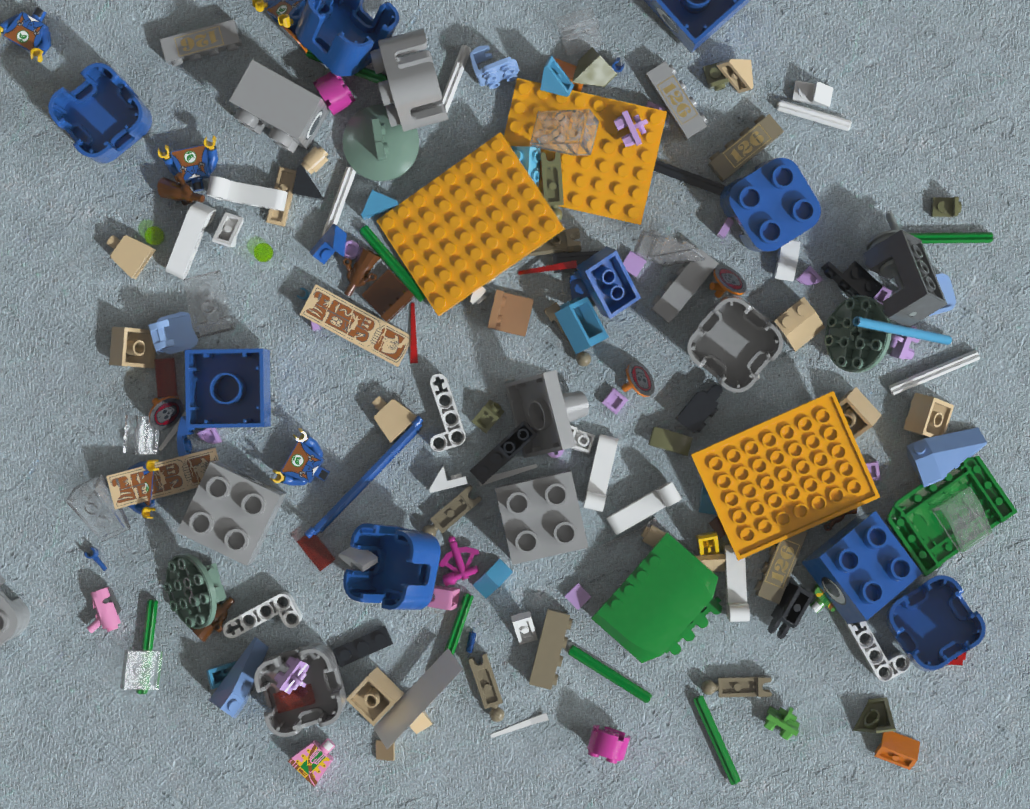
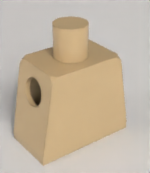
(130, 254)
(392, 417)

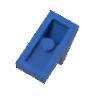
(330, 242)

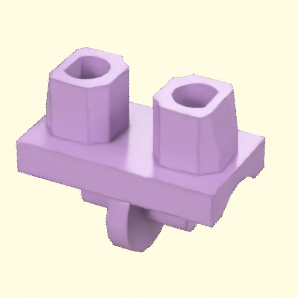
(625, 121)
(901, 346)
(293, 677)

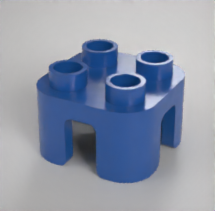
(344, 33)
(101, 114)
(771, 205)
(404, 568)
(935, 623)

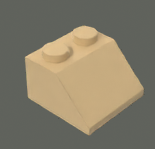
(798, 323)
(132, 348)
(858, 412)
(928, 416)
(375, 696)

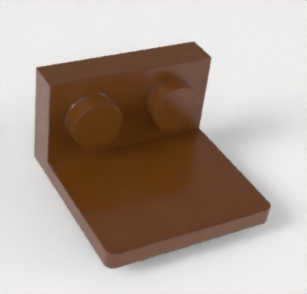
(388, 296)

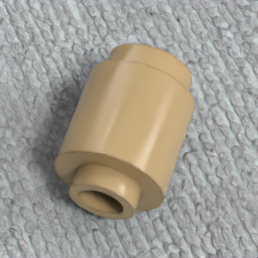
(315, 159)
(652, 535)

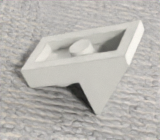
(812, 93)
(228, 230)
(442, 483)
(524, 627)

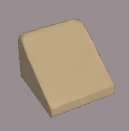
(383, 753)

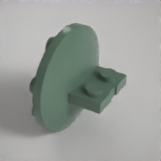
(377, 148)
(856, 347)
(194, 590)

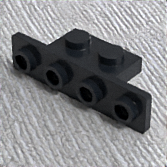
(853, 280)

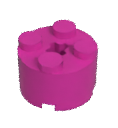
(334, 92)
(608, 743)

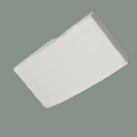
(787, 261)
(479, 295)
(582, 440)
(361, 558)

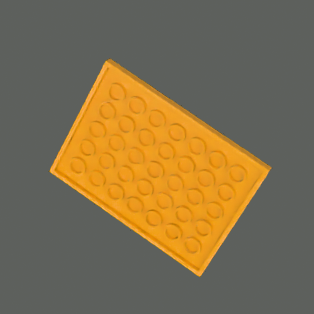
(611, 179)
(470, 224)
(785, 475)

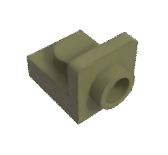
(714, 77)
(945, 207)
(488, 416)

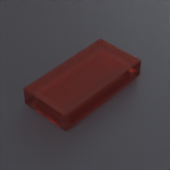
(166, 377)
(316, 551)
(298, 698)

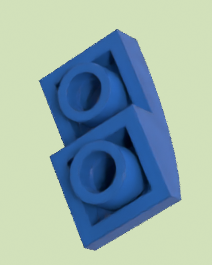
(183, 443)

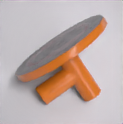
(293, 38)
(728, 281)
(639, 379)
(165, 412)

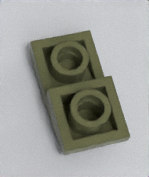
(670, 441)

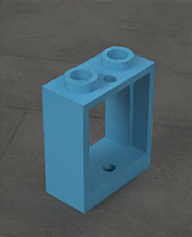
(573, 328)

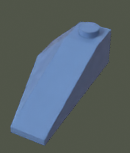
(938, 455)
(238, 684)

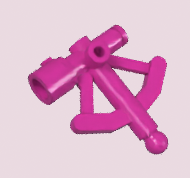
(463, 571)

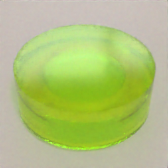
(154, 236)
(263, 252)

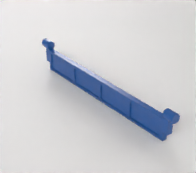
(367, 478)

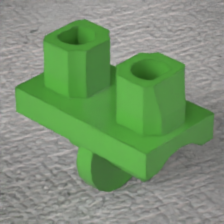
(783, 719)

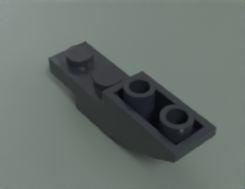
(503, 452)

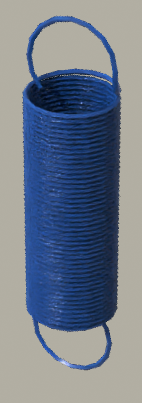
(471, 641)

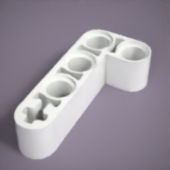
(246, 194)
(189, 238)
(444, 411)
(600, 473)
(644, 507)
(736, 588)
(260, 617)
(881, 660)

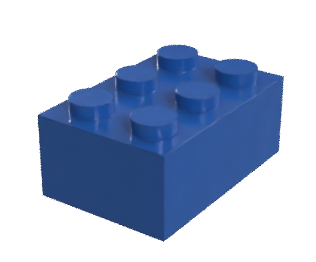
(608, 282)

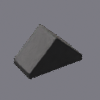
(305, 186)

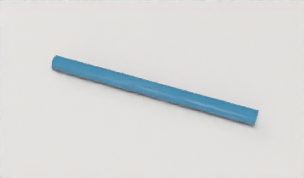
(901, 330)

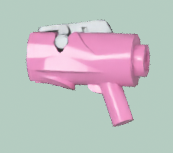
(107, 610)

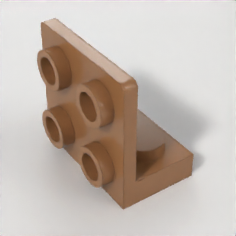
(510, 313)

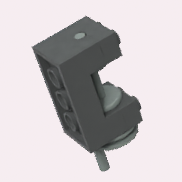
(904, 258)

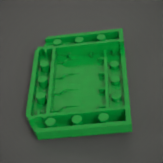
(920, 529)
(657, 600)

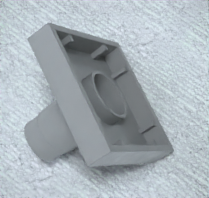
(547, 411)

